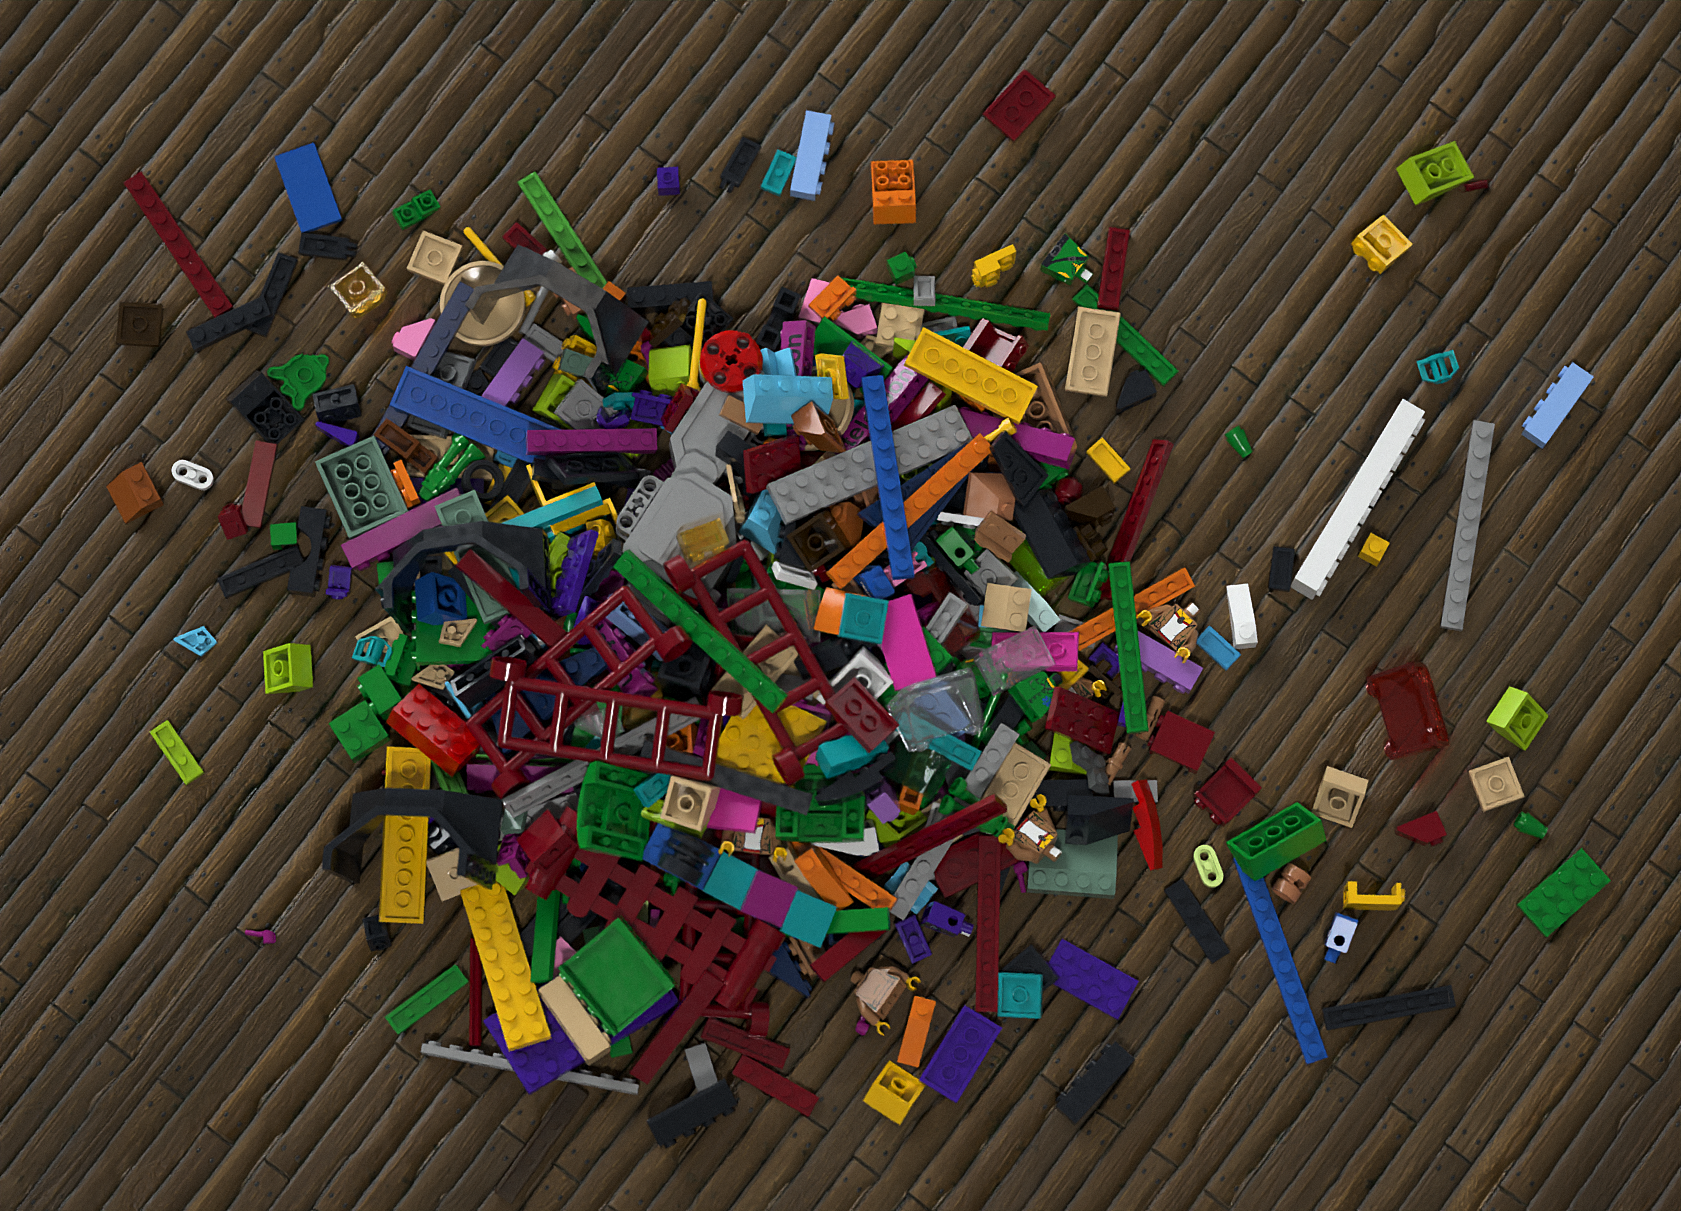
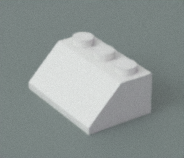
(866, 670)

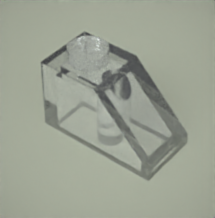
(594, 723)

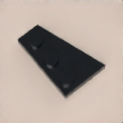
(1018, 468)

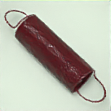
(1476, 185)

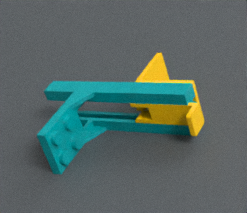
(564, 513)

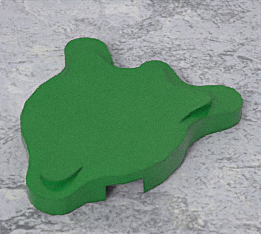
(301, 377)

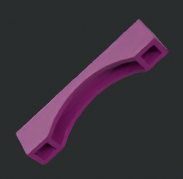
(591, 440)

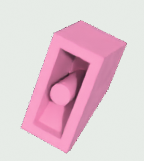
(412, 338)

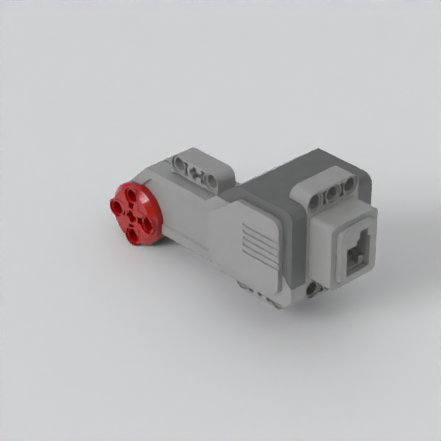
(692, 491)

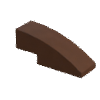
(406, 447)

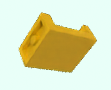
(1372, 902)

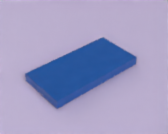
(308, 188)

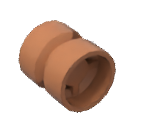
(1291, 882)

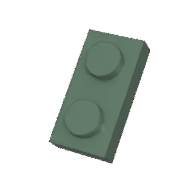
(574, 363)

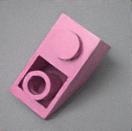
(857, 322)

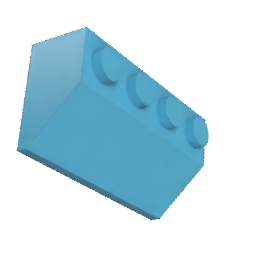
(777, 397)
(762, 522)

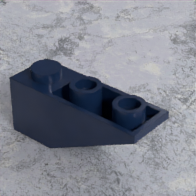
(788, 971)

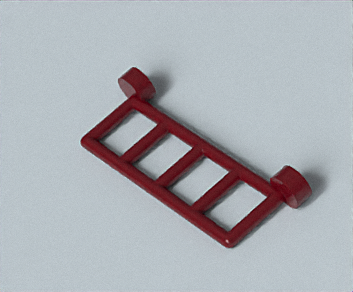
(684, 578)
(668, 646)
(718, 704)
(757, 1012)

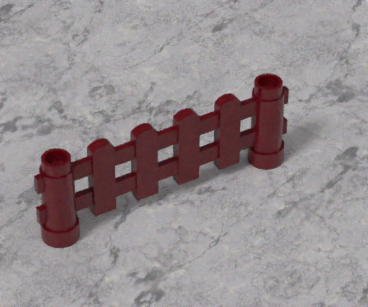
(753, 953)

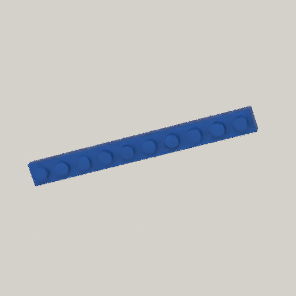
(887, 477)
(1283, 967)

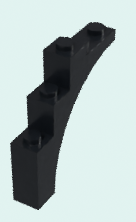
(837, 650)

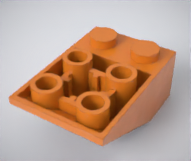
(893, 192)

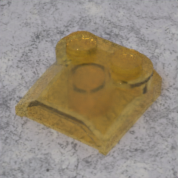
(359, 291)

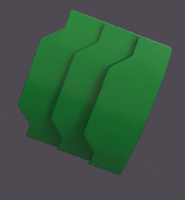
(611, 812)
(823, 823)

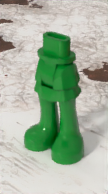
(439, 478)
(959, 790)

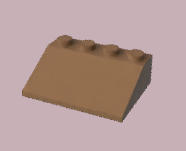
(1044, 407)

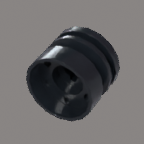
(686, 858)

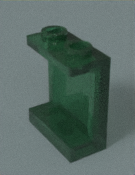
(918, 770)

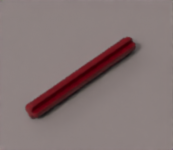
(475, 997)

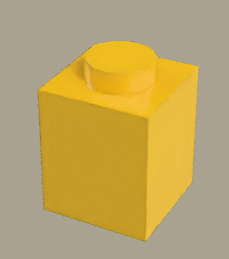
(1373, 549)

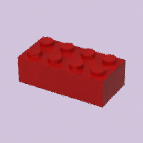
(434, 730)

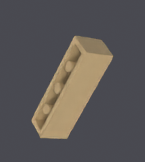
(575, 1020)

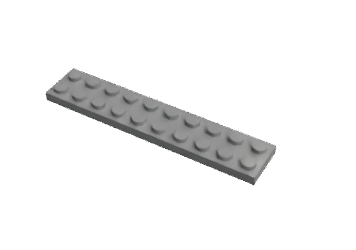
(855, 470)

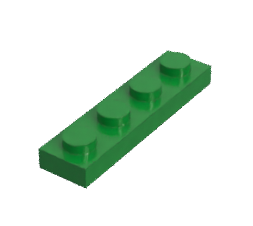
(426, 999)

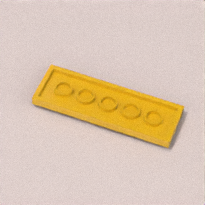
(970, 375)

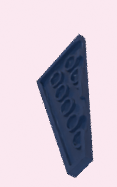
(873, 516)
(582, 670)

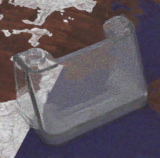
(801, 604)
(937, 709)

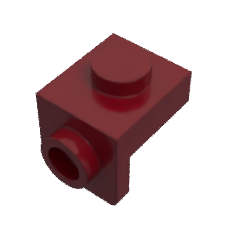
(232, 521)

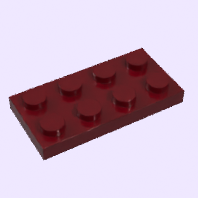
(1082, 720)
(960, 865)

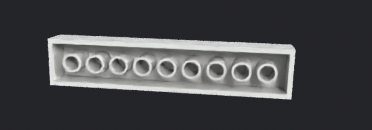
(1355, 504)

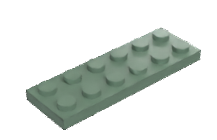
(467, 510)

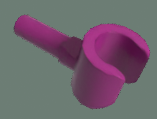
(645, 347)
(1019, 869)
(268, 936)
(861, 1026)

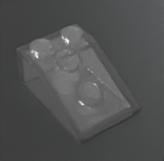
(1016, 657)

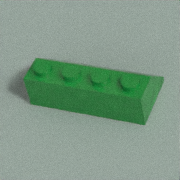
(835, 341)
(1277, 841)

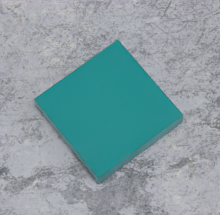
(863, 618)
(730, 880)
(808, 919)
(1020, 995)

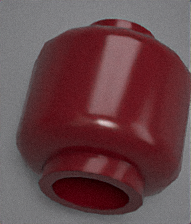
(1068, 490)

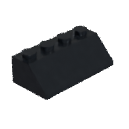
(1051, 535)
(692, 1113)

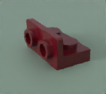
(678, 407)

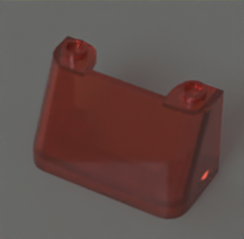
(936, 582)
(1408, 710)

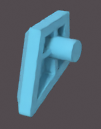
(197, 641)

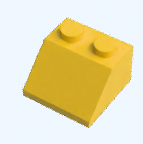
(894, 1092)

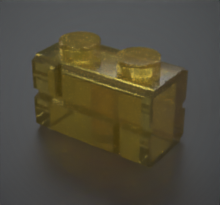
(702, 540)

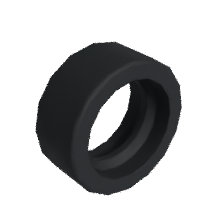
(495, 472)

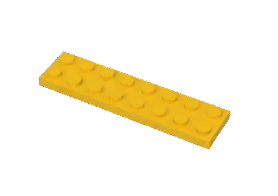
(404, 842)
(505, 966)

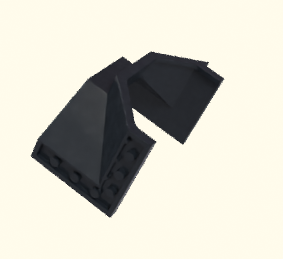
(611, 321)
(518, 547)
(467, 819)

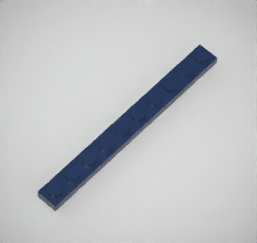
(434, 348)

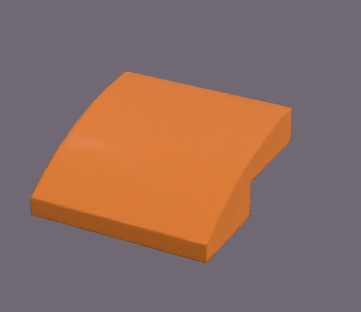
(830, 610)

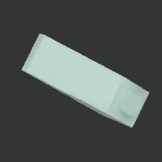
(1039, 612)

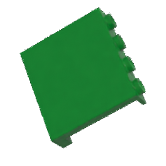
(432, 652)
(617, 976)

